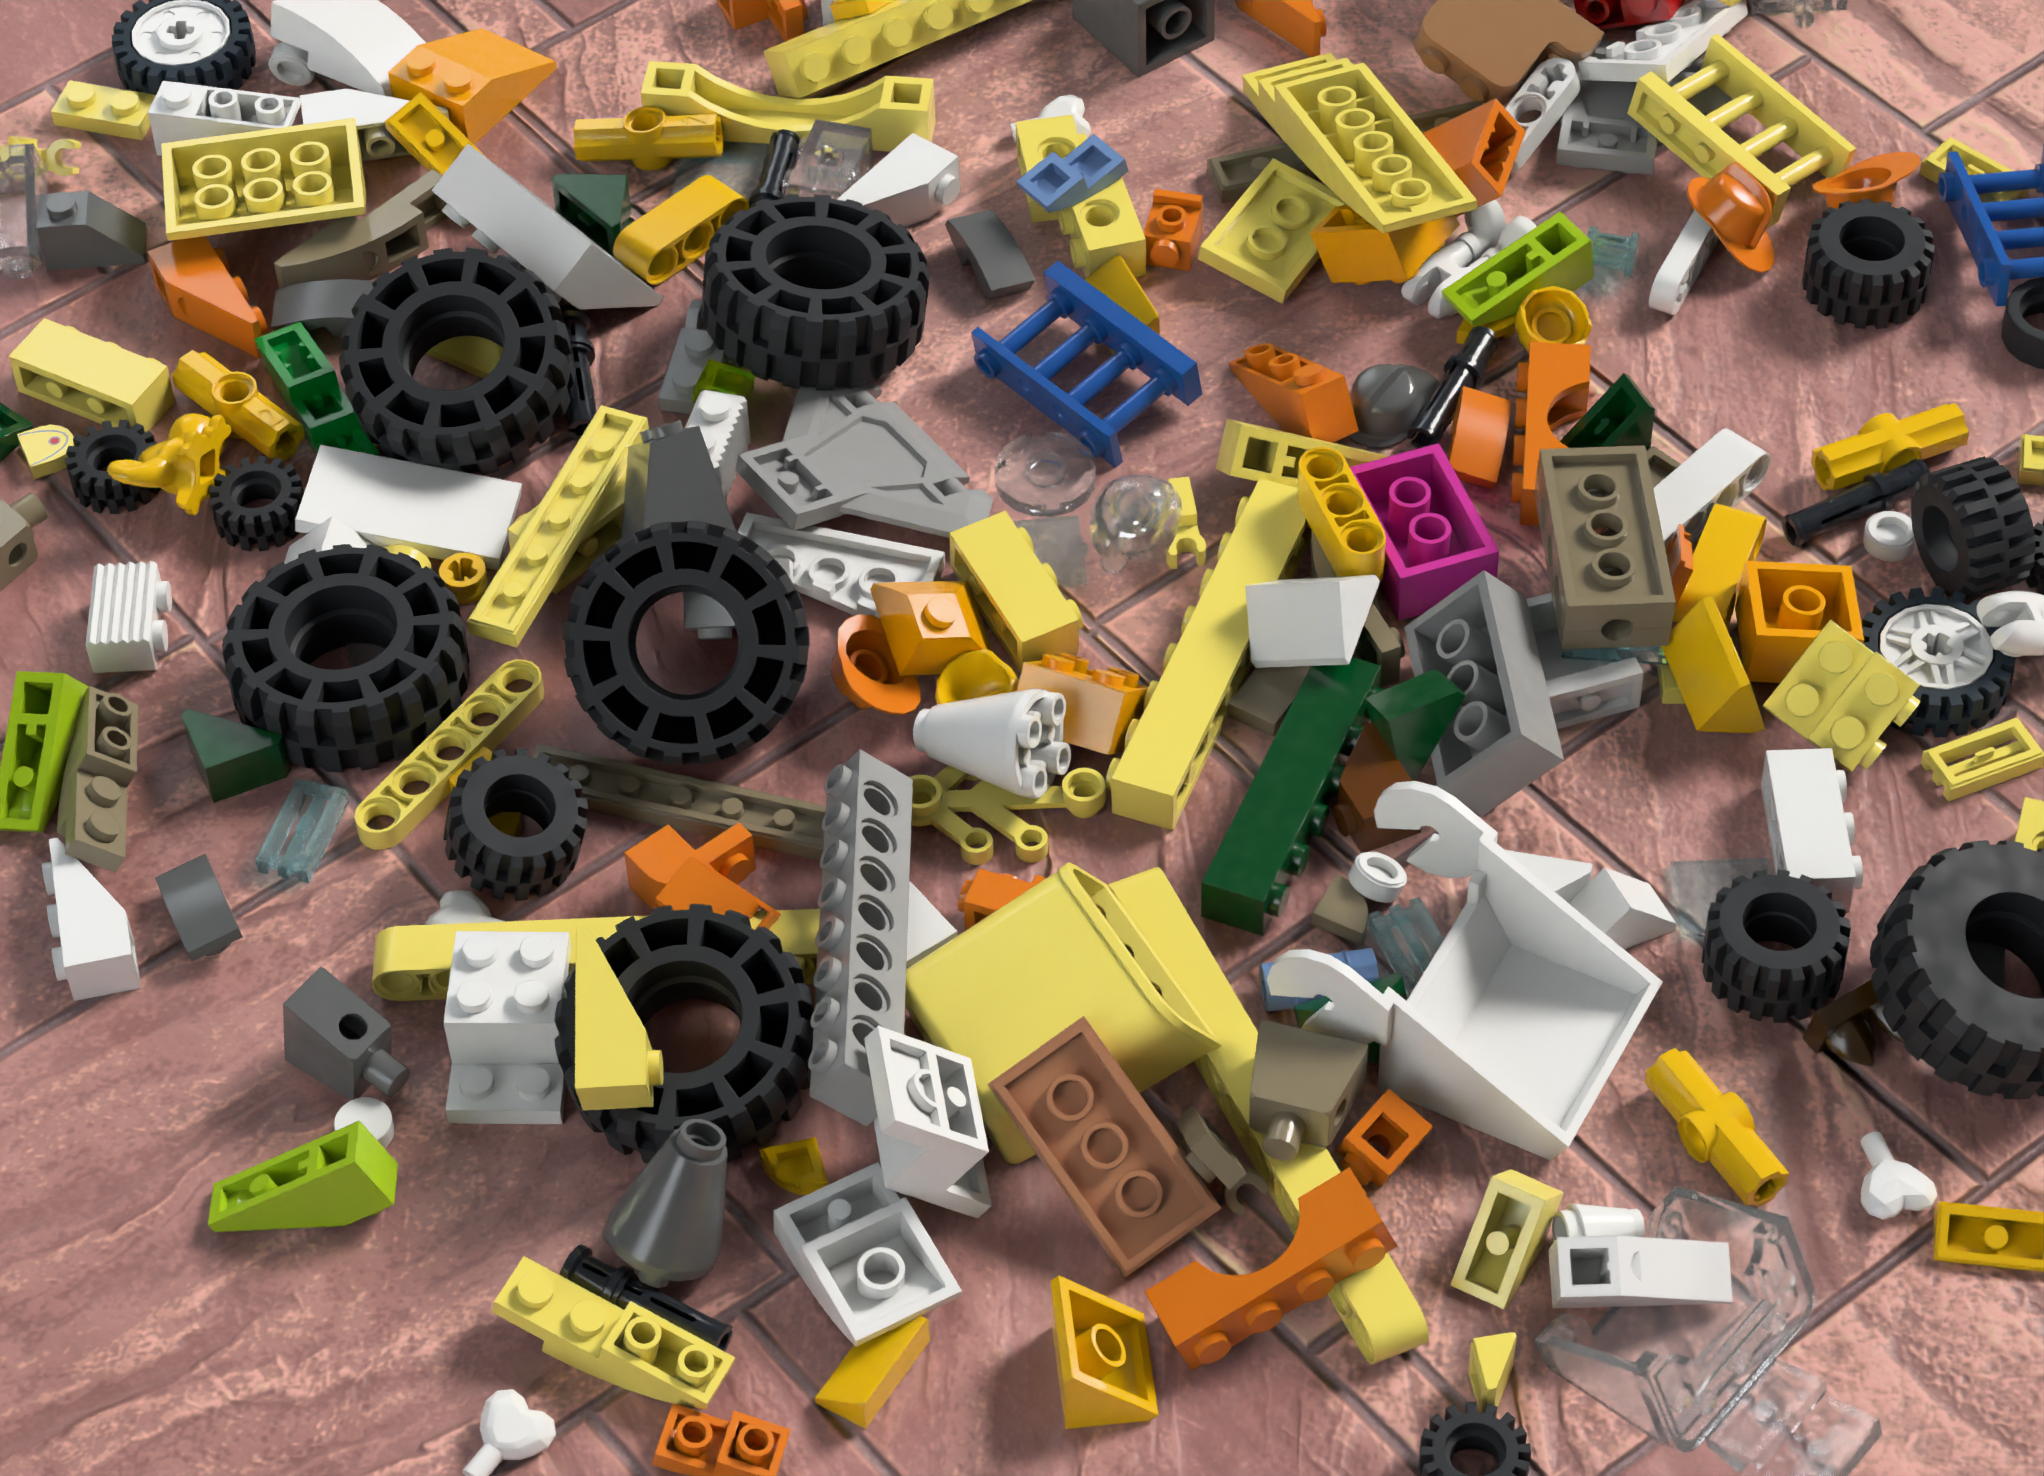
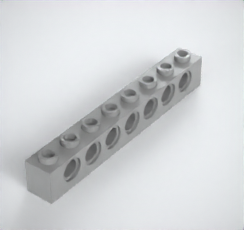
(860, 928)

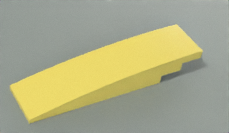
(1358, 141)

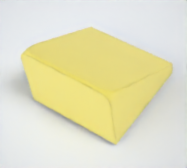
(1491, 1367)

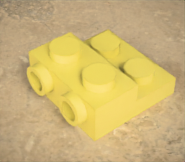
(1843, 697)

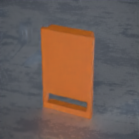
(1680, 561)
(703, 885)

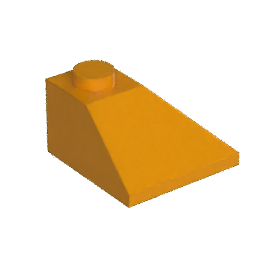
(929, 623)

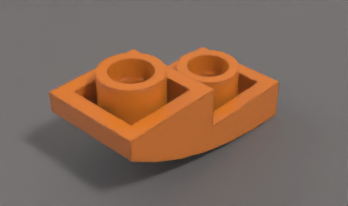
(1478, 436)
(711, 1446)

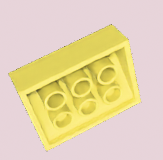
(263, 179)

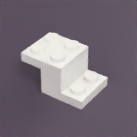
(504, 1027)
(928, 1122)

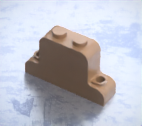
(1498, 43)

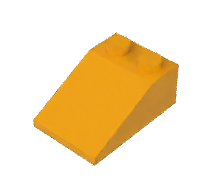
(472, 76)

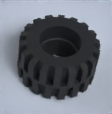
(1868, 263)
(1973, 528)
(508, 861)
(1778, 911)

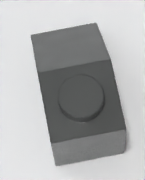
(87, 232)

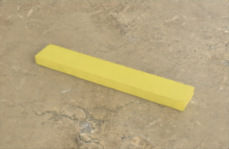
(556, 527)

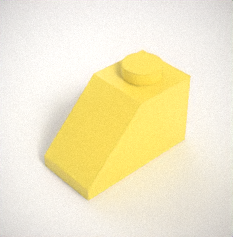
(1506, 1237)

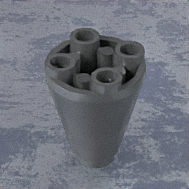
(674, 1208)

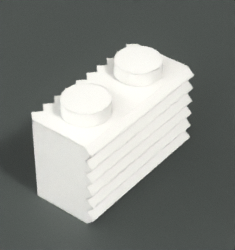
(725, 431)
(126, 617)

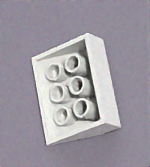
(537, 236)

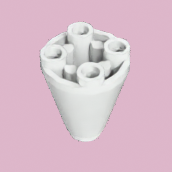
(999, 738)

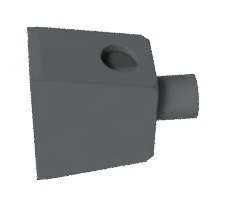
(340, 1039)

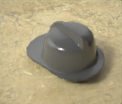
(1388, 403)

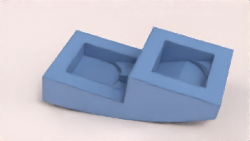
(1078, 176)

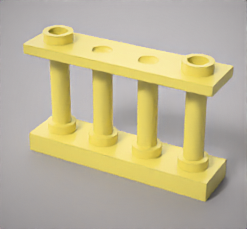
(1710, 150)

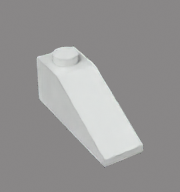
(909, 182)

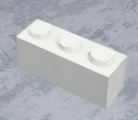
(1808, 820)

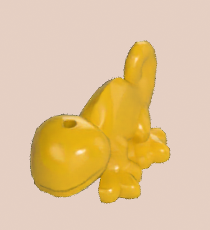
(182, 463)

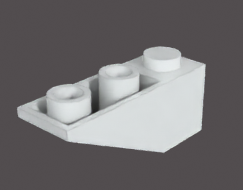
(200, 111)
(370, 116)
(93, 929)
(1638, 1272)

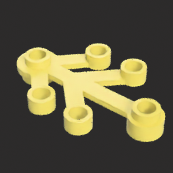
(936, 800)

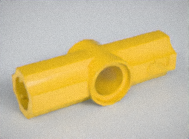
(648, 137)
(240, 403)
(1887, 444)
(1716, 1127)

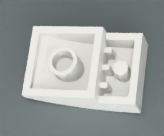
(346, 39)
(864, 1255)

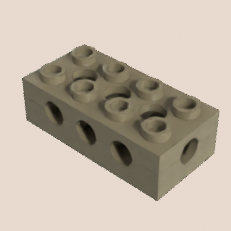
(1613, 491)

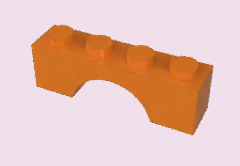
(1556, 393)
(1215, 1310)

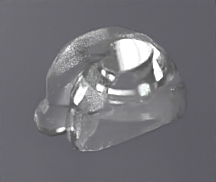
(1134, 521)

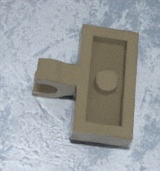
(1215, 1157)

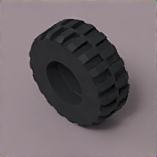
(814, 292)
(447, 299)
(605, 657)
(359, 711)
(720, 961)
(1934, 987)

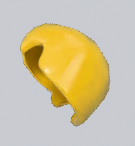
(1552, 317)
(975, 676)

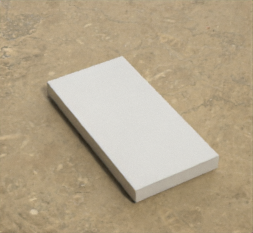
(410, 504)

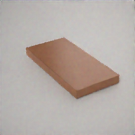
(1104, 1146)

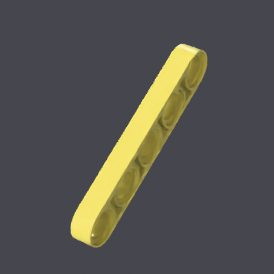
(454, 731)

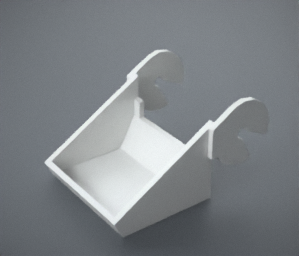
(1513, 1008)

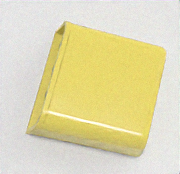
(1040, 970)

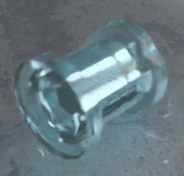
(1614, 250)

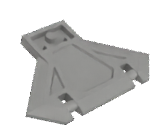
(1602, 134)
(862, 461)

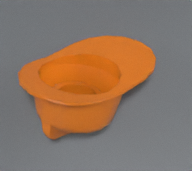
(1868, 179)
(1738, 214)
(867, 670)

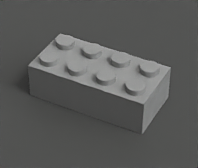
(1506, 721)

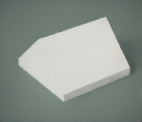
(1307, 619)

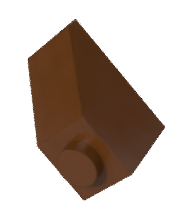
(1365, 777)

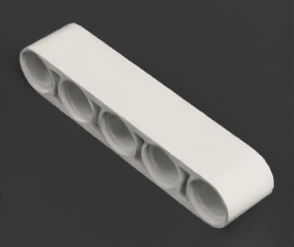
(1718, 473)

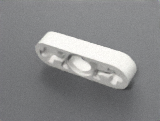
(1534, 96)
(1682, 265)

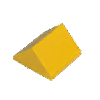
(1711, 673)
(1100, 1358)

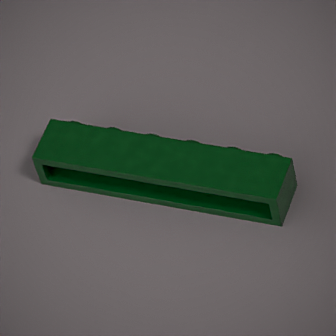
(1289, 798)

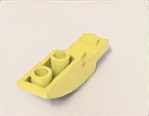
(612, 1343)

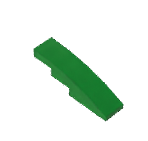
(312, 390)

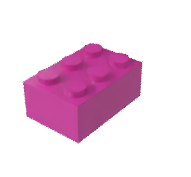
(1429, 529)

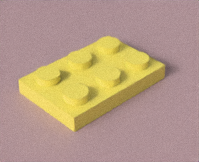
(1268, 231)

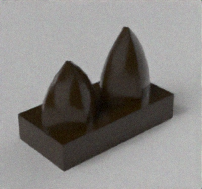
(1847, 1028)

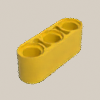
(677, 229)
(1340, 514)
(1720, 557)

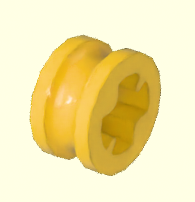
(464, 565)

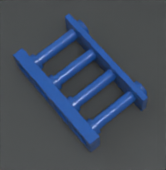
(1975, 221)
(1100, 322)

